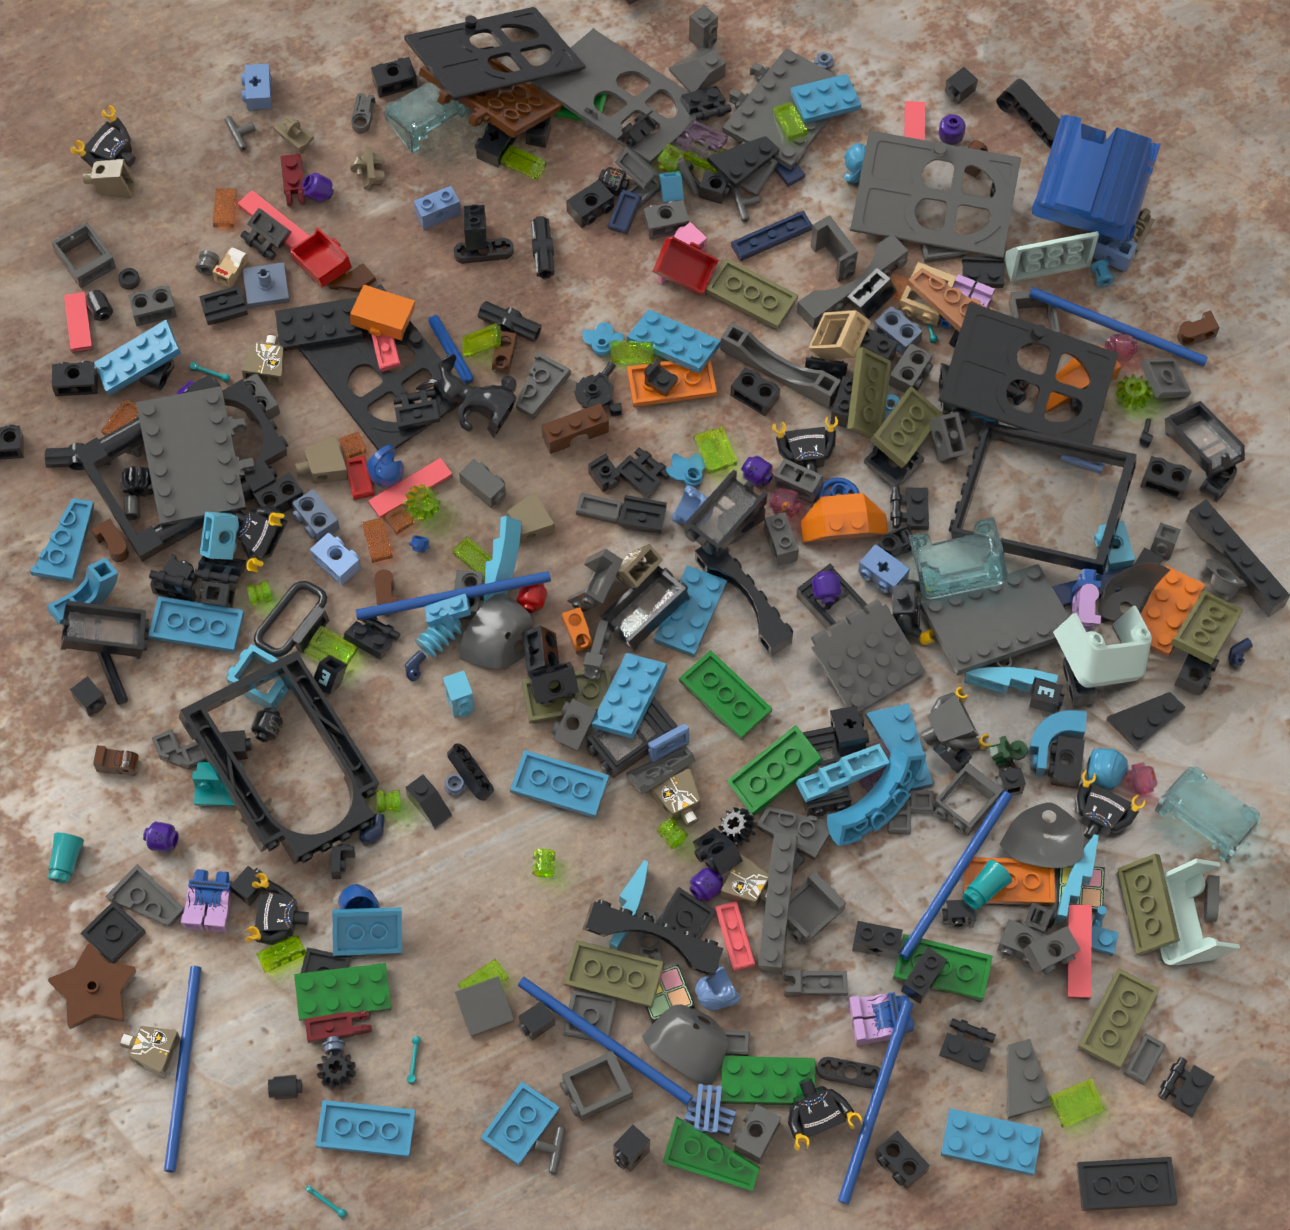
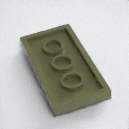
(751, 293)
(868, 393)
(905, 427)
(1207, 627)
(590, 693)
(1148, 904)
(614, 973)
(1118, 1018)

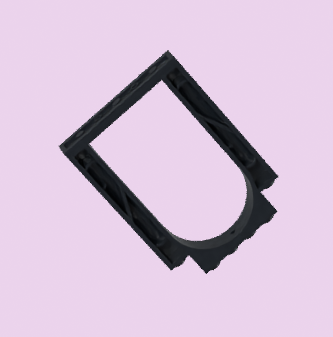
(157, 538)
(261, 825)

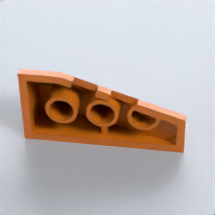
(1073, 375)

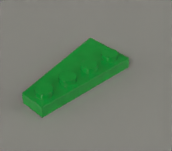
(705, 1156)

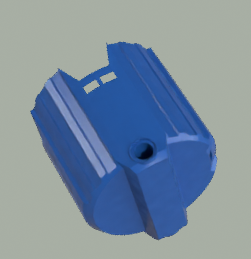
(1095, 179)

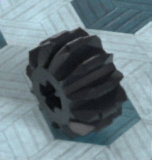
(136, 481)
(739, 818)
(341, 1075)

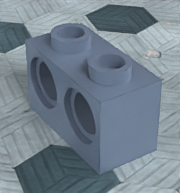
(896, 332)
(319, 514)

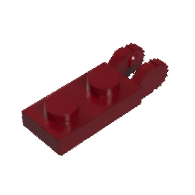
(292, 177)
(338, 1024)

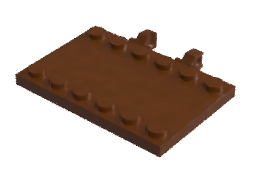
(508, 108)

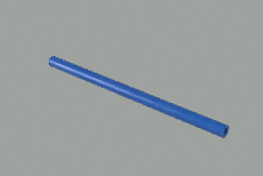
(1118, 326)
(472, 591)
(955, 875)
(606, 1041)
(182, 1069)
(875, 1102)

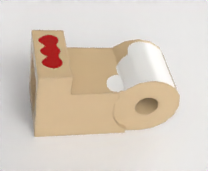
(230, 267)

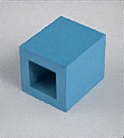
(671, 186)

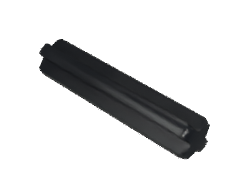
(113, 678)

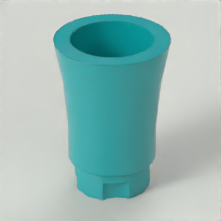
(64, 856)
(986, 885)

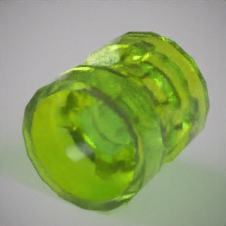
(259, 593)
(388, 801)
(670, 830)
(543, 862)

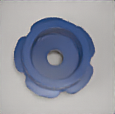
(419, 543)

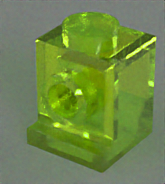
(669, 157)

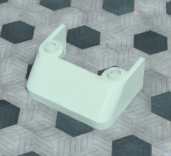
(1104, 664)
(1183, 885)

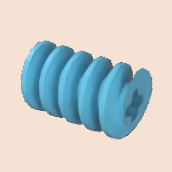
(436, 636)

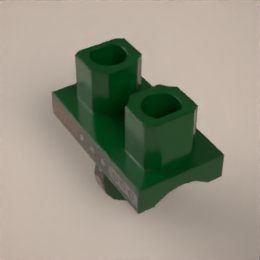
(1005, 753)

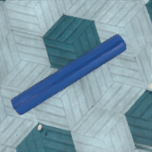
(450, 348)

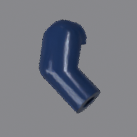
(1237, 650)
(412, 666)
(375, 831)

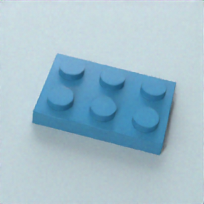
(825, 98)
(367, 931)
(520, 1123)

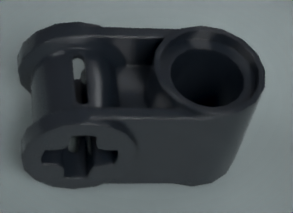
(159, 376)
(1219, 483)
(897, 540)

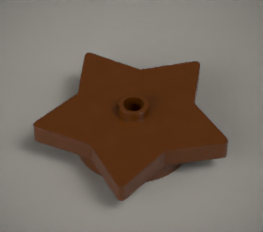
(101, 1002)

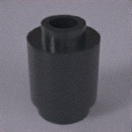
(99, 305)
(284, 1087)

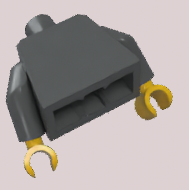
(953, 724)

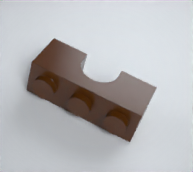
(561, 431)

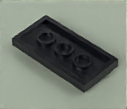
(316, 324)
(1126, 1183)

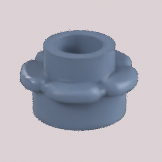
(824, 64)
(452, 779)
(333, 1044)

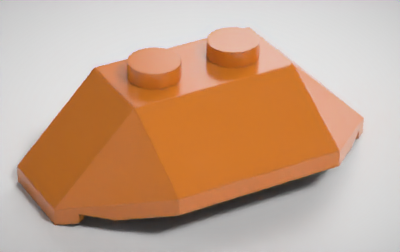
(843, 518)

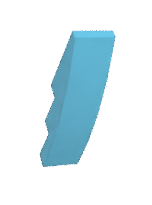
(504, 553)
(1001, 678)
(842, 773)
(1080, 874)
(631, 899)

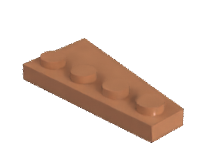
(944, 299)

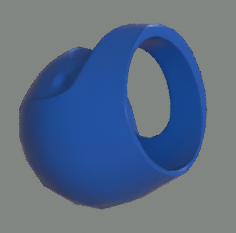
(385, 471)
(357, 897)

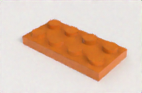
(689, 385)
(1169, 608)
(1028, 882)

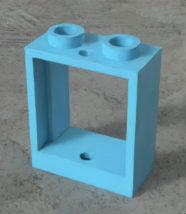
(278, 690)

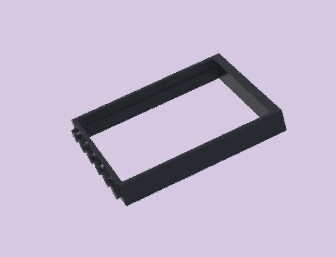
(1056, 445)

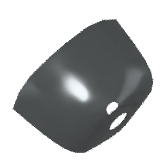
(1135, 586)
(485, 636)
(1028, 845)
(685, 1048)

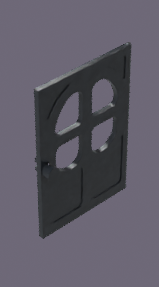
(465, 68)
(337, 362)
(987, 363)

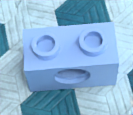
(339, 569)

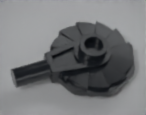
(596, 388)

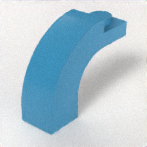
(94, 589)
(1064, 723)

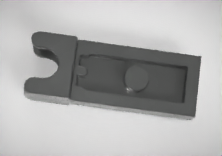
(594, 661)
(816, 983)

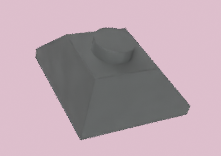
(699, 69)

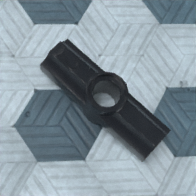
(542, 247)
(510, 321)
(64, 457)

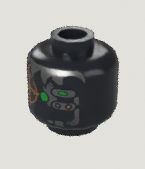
(614, 180)
(267, 724)

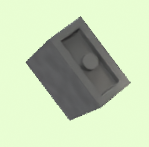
(829, 235)
(605, 567)
(813, 908)

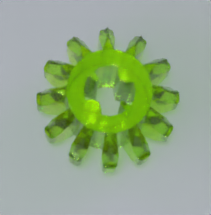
(1133, 392)
(428, 499)

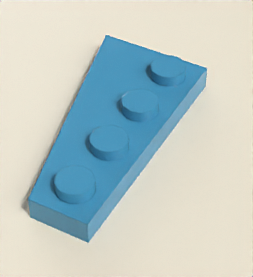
(66, 543)
(898, 728)

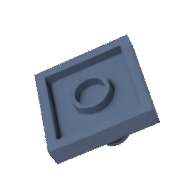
(266, 285)

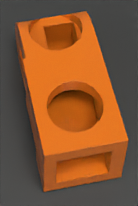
(577, 629)

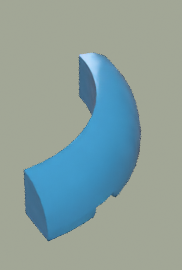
(881, 801)

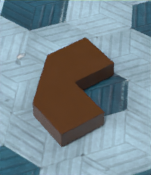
(354, 279)

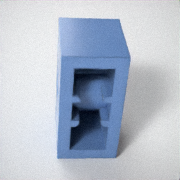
(257, 86)
(437, 207)
(1116, 252)
(883, 569)

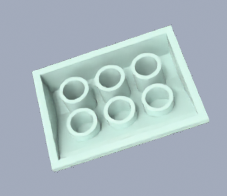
(1050, 257)

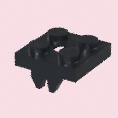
(894, 476)

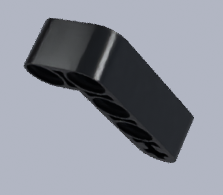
(1031, 109)

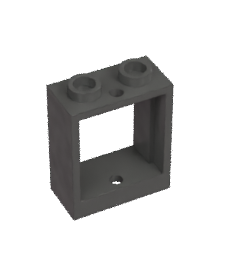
(91, 270)
(1021, 300)
(978, 781)
(624, 1094)

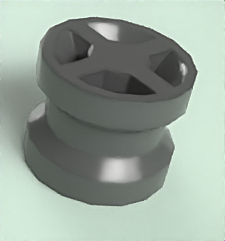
(207, 262)

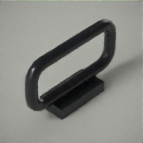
(306, 630)

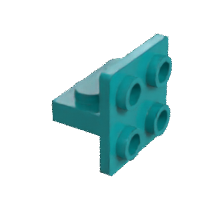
(209, 788)

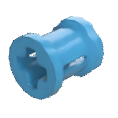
(1102, 273)

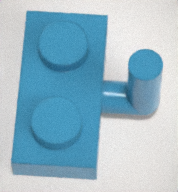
(447, 611)
(1103, 940)

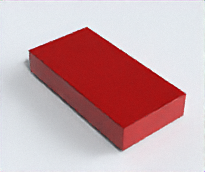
(359, 478)

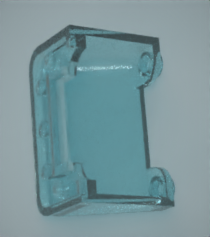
(419, 113)
(960, 562)
(1210, 811)

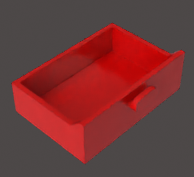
(321, 258)
(685, 265)

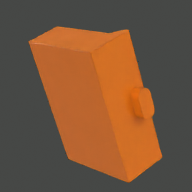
(382, 312)

